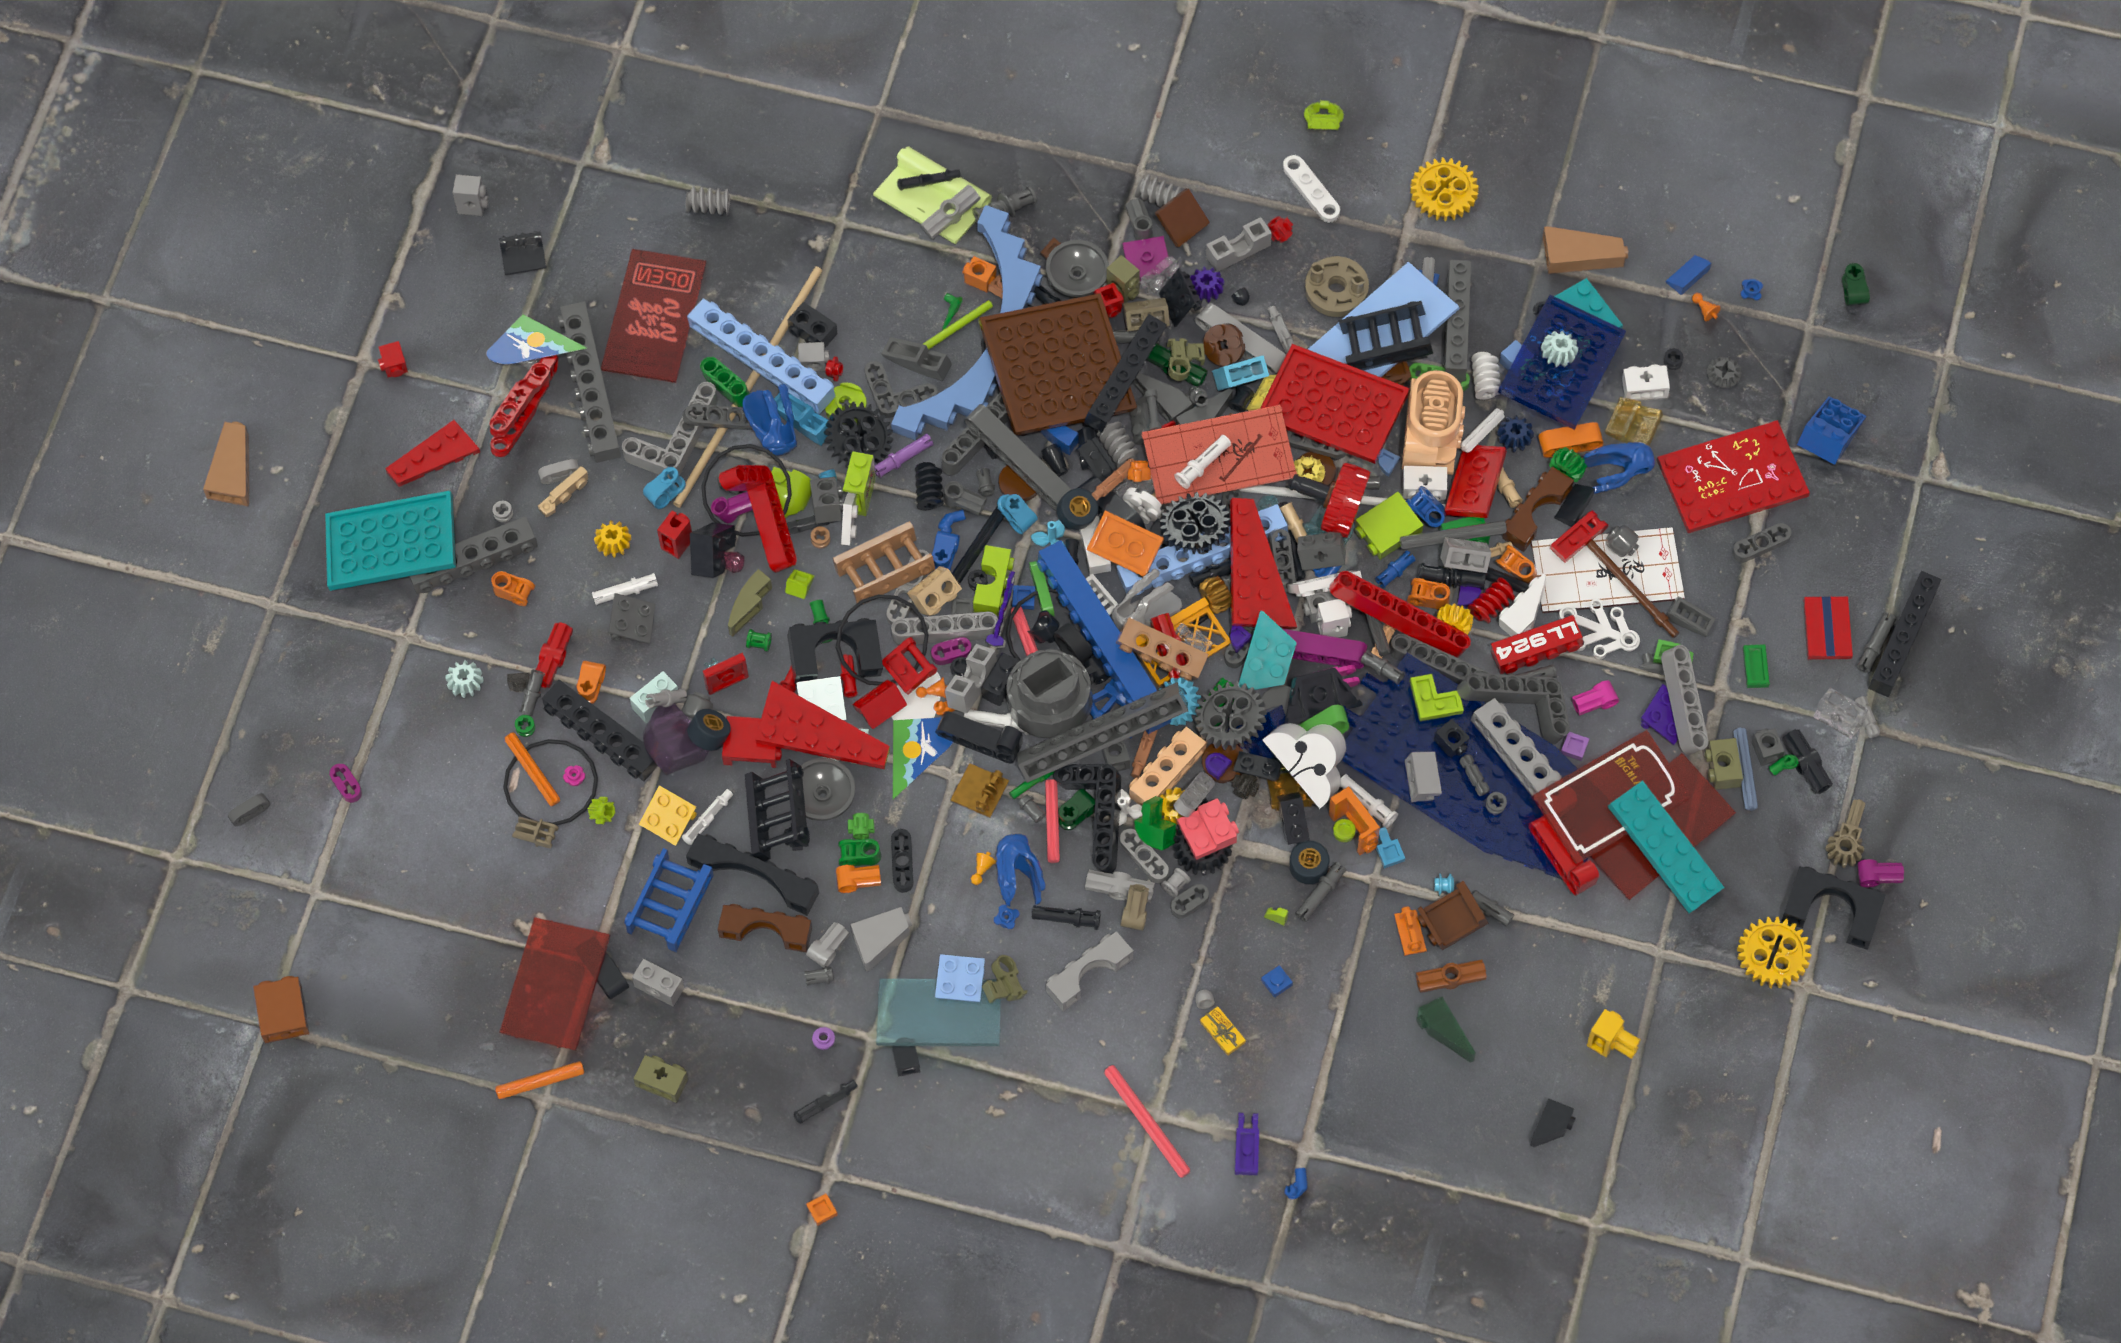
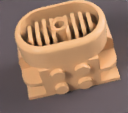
(1433, 421)

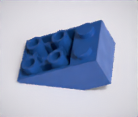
(1831, 430)

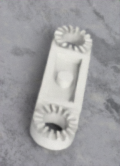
(1311, 188)

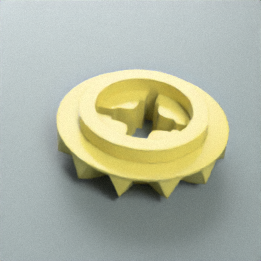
(1318, 469)

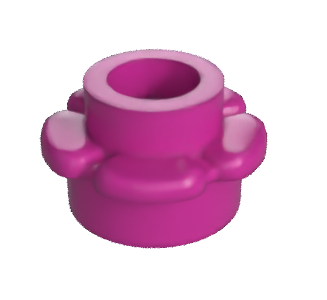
(578, 779)

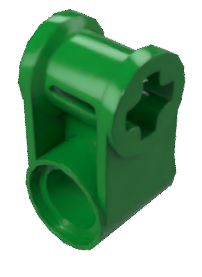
(857, 852)

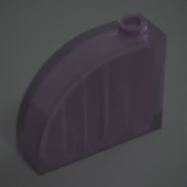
(669, 742)

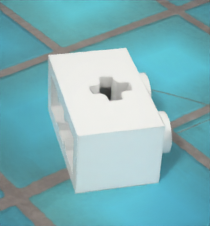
(1656, 382)
(1433, 477)
(1333, 618)

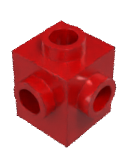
(1111, 298)

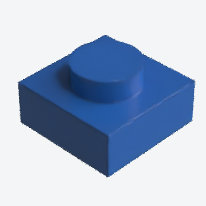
(1020, 593)
(1276, 981)

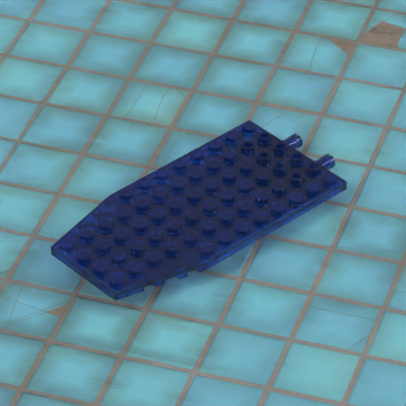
(1393, 731)

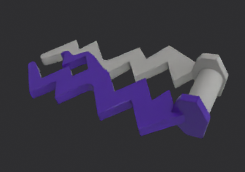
(995, 639)

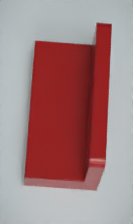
(880, 703)

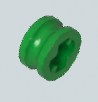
(520, 722)

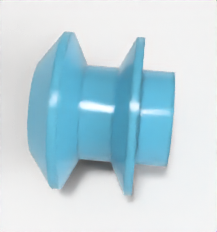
(1444, 884)

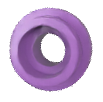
(826, 1044)

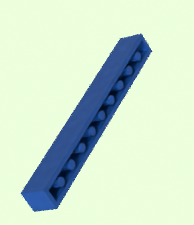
(1095, 624)

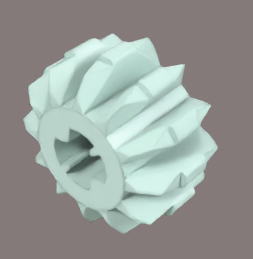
(1559, 348)
(472, 681)

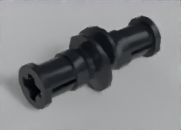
(1452, 576)

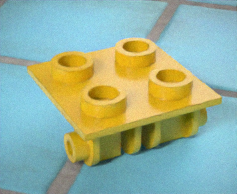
(668, 815)

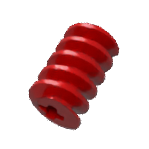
(1491, 601)

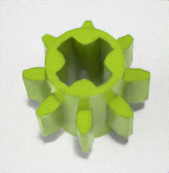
(601, 810)

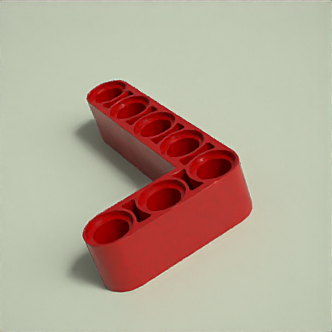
(767, 511)

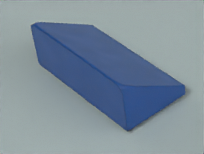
(1689, 274)

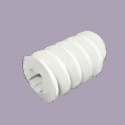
(1485, 375)

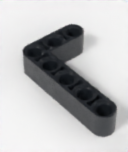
(1102, 808)

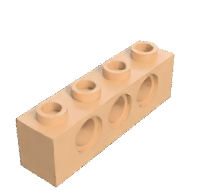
(1185, 741)

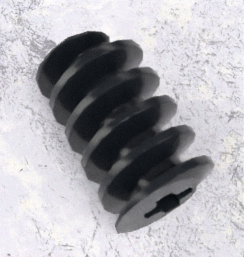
(928, 486)

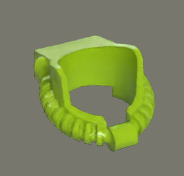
(1323, 121)

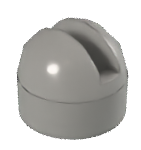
(1204, 999)

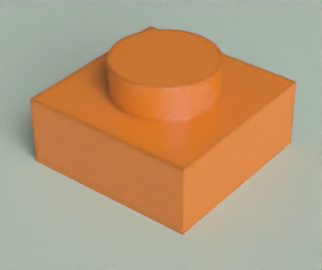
(821, 1209)

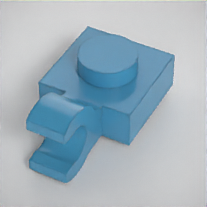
(1389, 851)

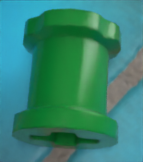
(759, 640)

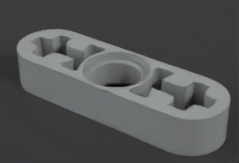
(1149, 871)

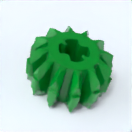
(1569, 463)

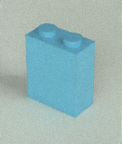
(1240, 373)

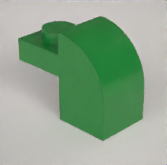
(1152, 828)

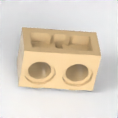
(933, 587)

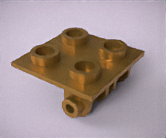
(1286, 785)
(980, 790)

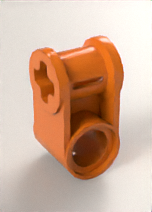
(1513, 562)
(515, 590)
(1427, 594)
(590, 680)

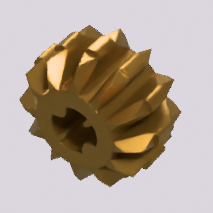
(1216, 594)

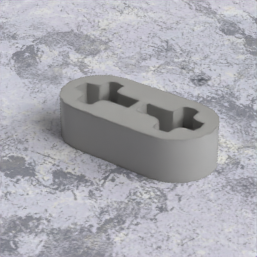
(557, 471)

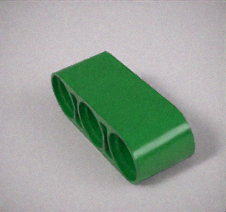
(719, 376)

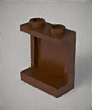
(1452, 917)

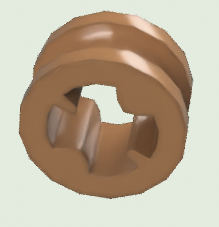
(822, 531)

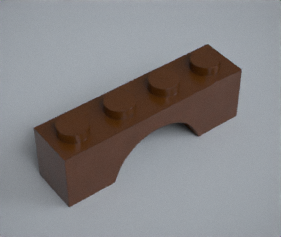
(1552, 489)
(738, 922)

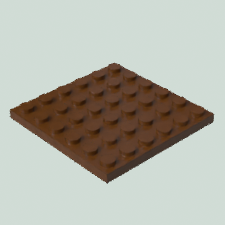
(1052, 361)

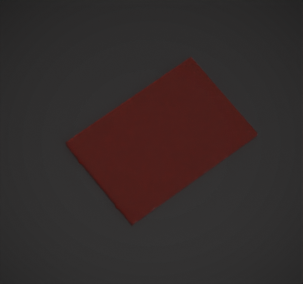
(554, 984)

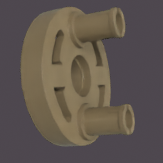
(1321, 277)

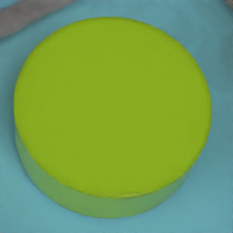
(1344, 830)

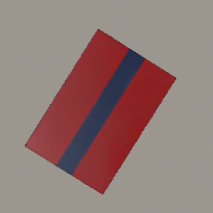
(1828, 628)

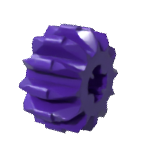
(1214, 282)

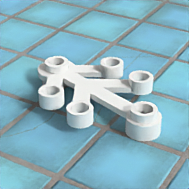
(1604, 629)

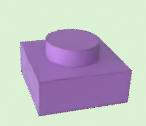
(1575, 746)

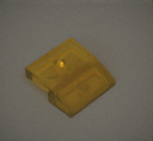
(1633, 422)

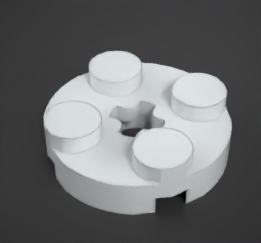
(1144, 504)

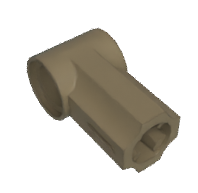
(1134, 913)

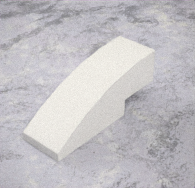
(1095, 563)

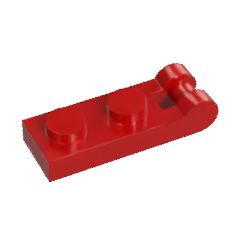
(1578, 536)

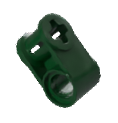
(1855, 285)
(1079, 806)

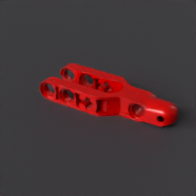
(530, 392)

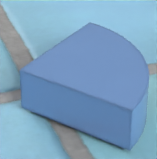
(1387, 461)

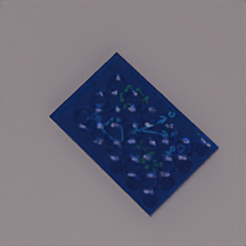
(1560, 390)

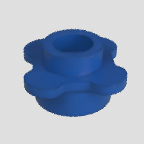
(1751, 284)
(1002, 921)

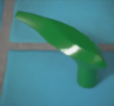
(955, 303)

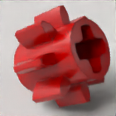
(1280, 228)

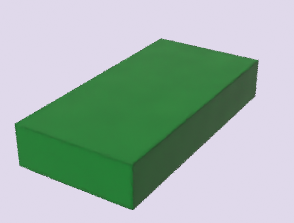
(1756, 666)

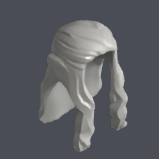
(1157, 602)

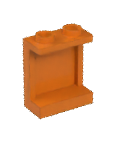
(1348, 804)

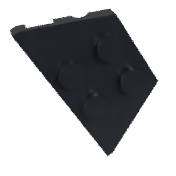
(1317, 692)

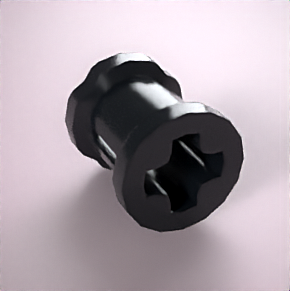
(1241, 399)

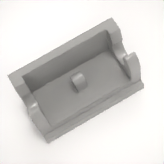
(1422, 776)

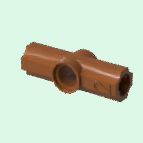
(1464, 972)

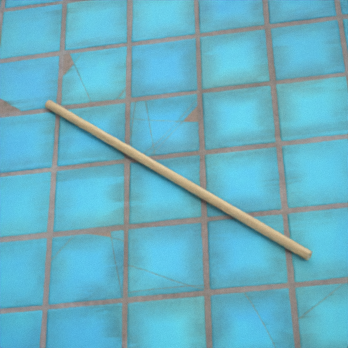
(749, 383)

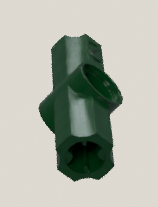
(1160, 357)

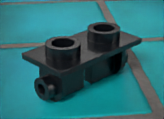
(1258, 766)

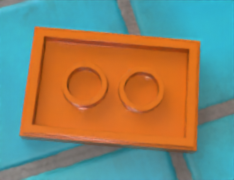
(1125, 543)

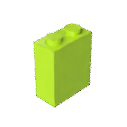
(1386, 524)

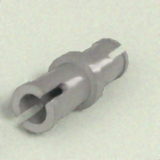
(666, 698)

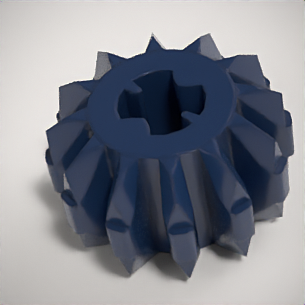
(1520, 439)

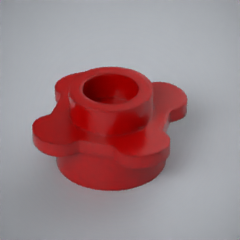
(834, 368)

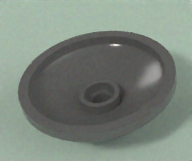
(1077, 258)
(831, 778)

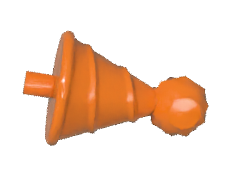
(1708, 309)
(936, 689)

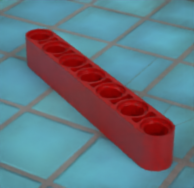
(1399, 614)

